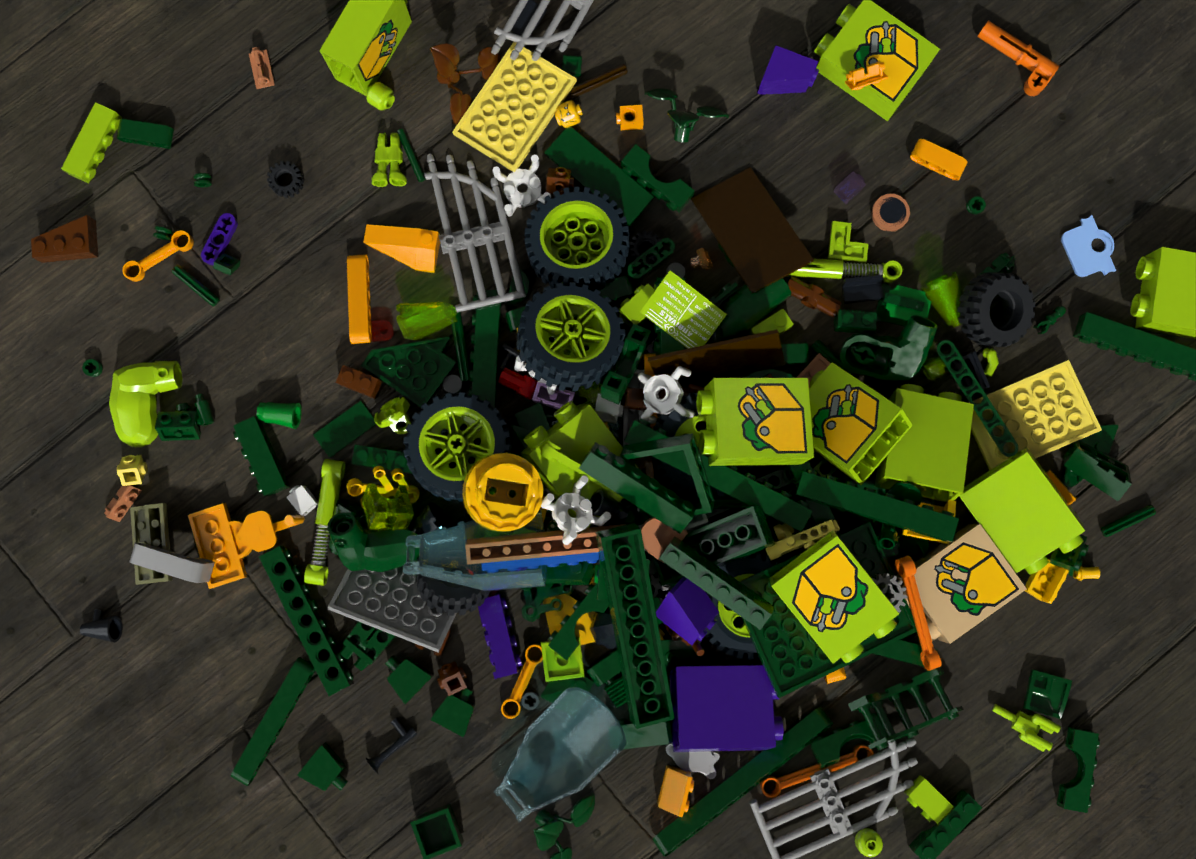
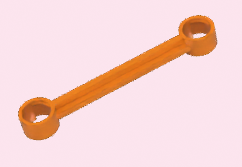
(907, 569)
(804, 774)

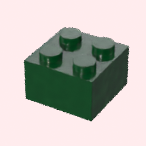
(437, 831)

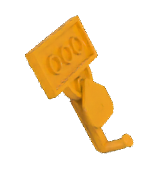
(230, 541)

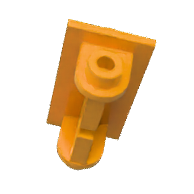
(858, 79)

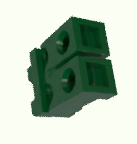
(364, 646)

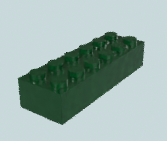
(724, 541)

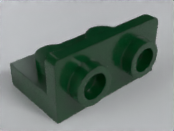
(177, 426)
(1071, 559)

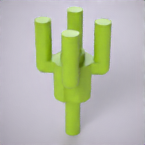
(1029, 727)

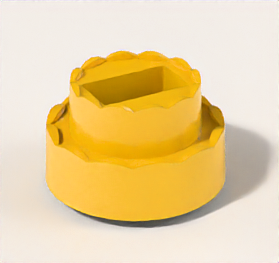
(499, 510)

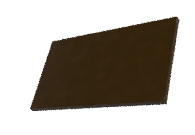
(752, 230)
(723, 358)

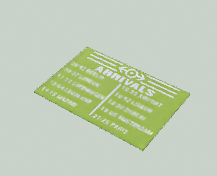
(683, 312)

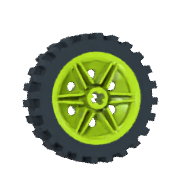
(548, 358)
(450, 414)

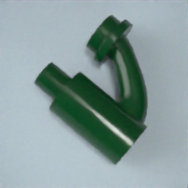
(203, 410)

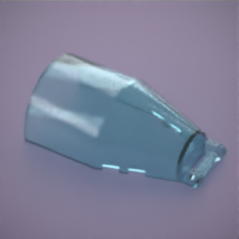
(444, 558)
(562, 752)

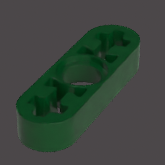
(665, 254)

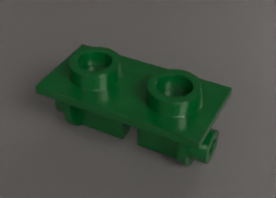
(1003, 264)

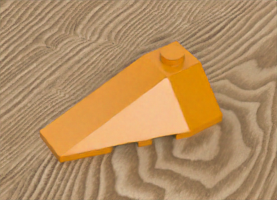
(410, 246)

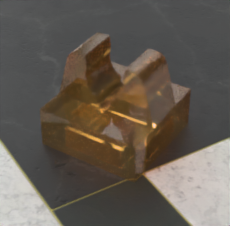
(701, 260)

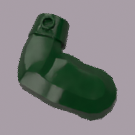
(887, 356)
(368, 549)

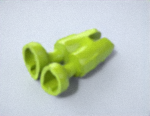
(388, 155)

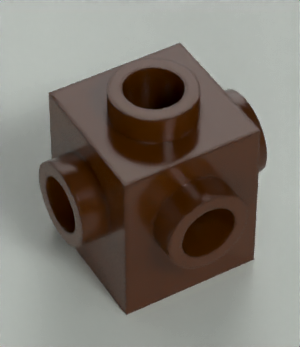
(559, 179)
(451, 678)

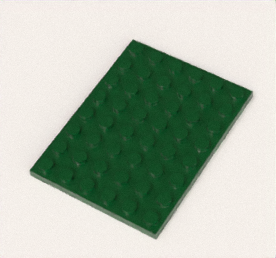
(785, 645)

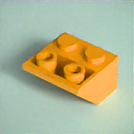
(675, 790)

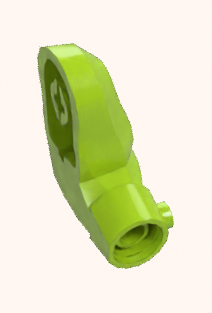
(134, 399)

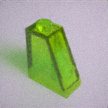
(424, 319)

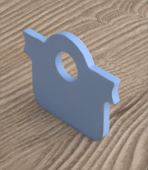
(1080, 252)

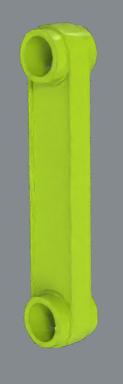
(552, 451)

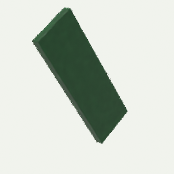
(598, 172)

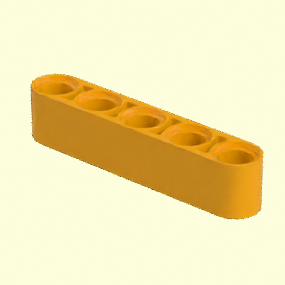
(359, 299)

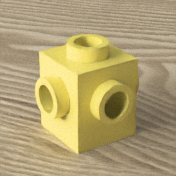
(132, 470)

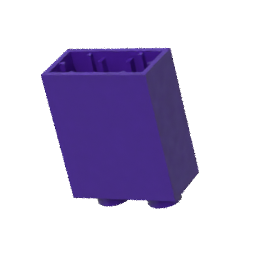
(723, 709)

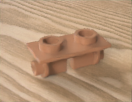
(261, 68)
(118, 508)

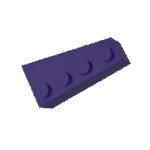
(499, 636)

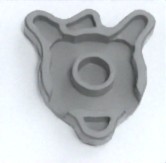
(695, 761)

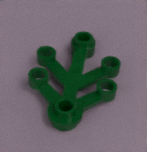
(543, 593)

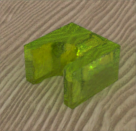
(385, 512)

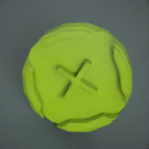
(392, 413)

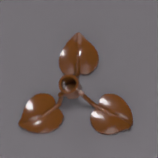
(446, 58)

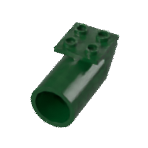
(745, 308)

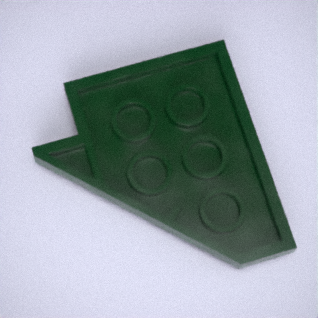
(412, 368)

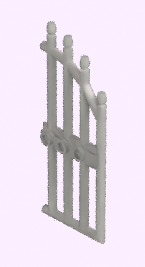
(548, 37)
(472, 237)
(832, 805)

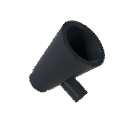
(604, 503)
(105, 629)

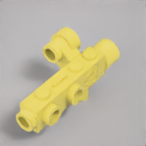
(803, 539)

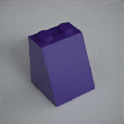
(788, 73)
(688, 611)

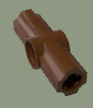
(813, 297)

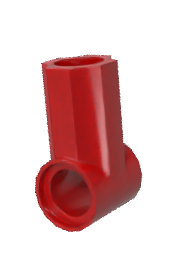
(521, 384)

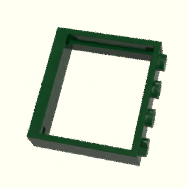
(691, 451)

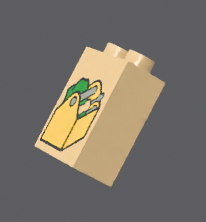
(963, 583)

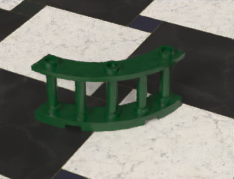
(893, 694)

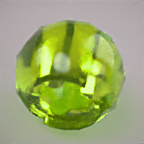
(934, 368)

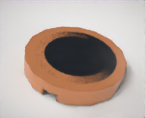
(890, 212)

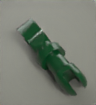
(1050, 319)

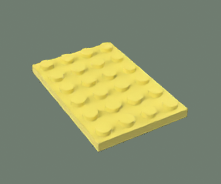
(514, 107)
(1039, 413)

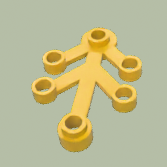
(356, 487)

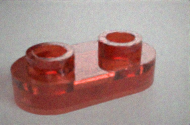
(377, 327)

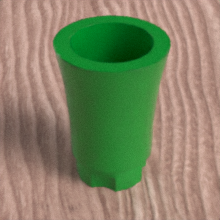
(280, 413)

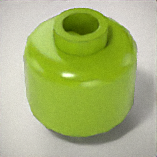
(380, 96)
(868, 842)

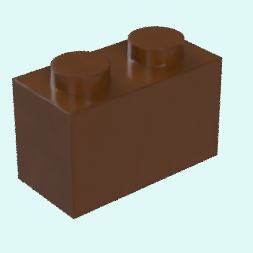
(358, 382)

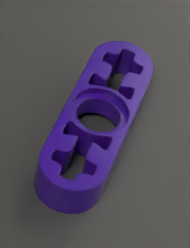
(216, 231)

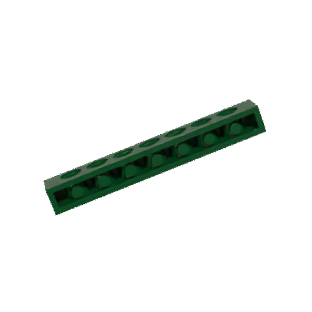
(296, 614)

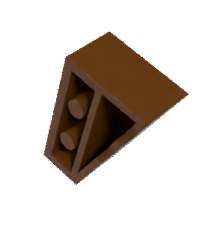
(67, 242)

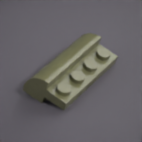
(150, 527)

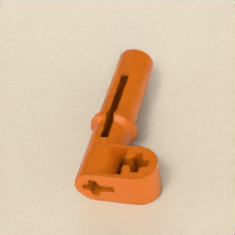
(1023, 55)

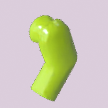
(993, 362)

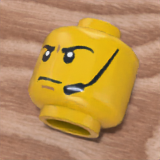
(568, 114)

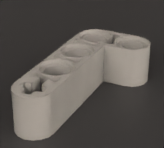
(173, 564)

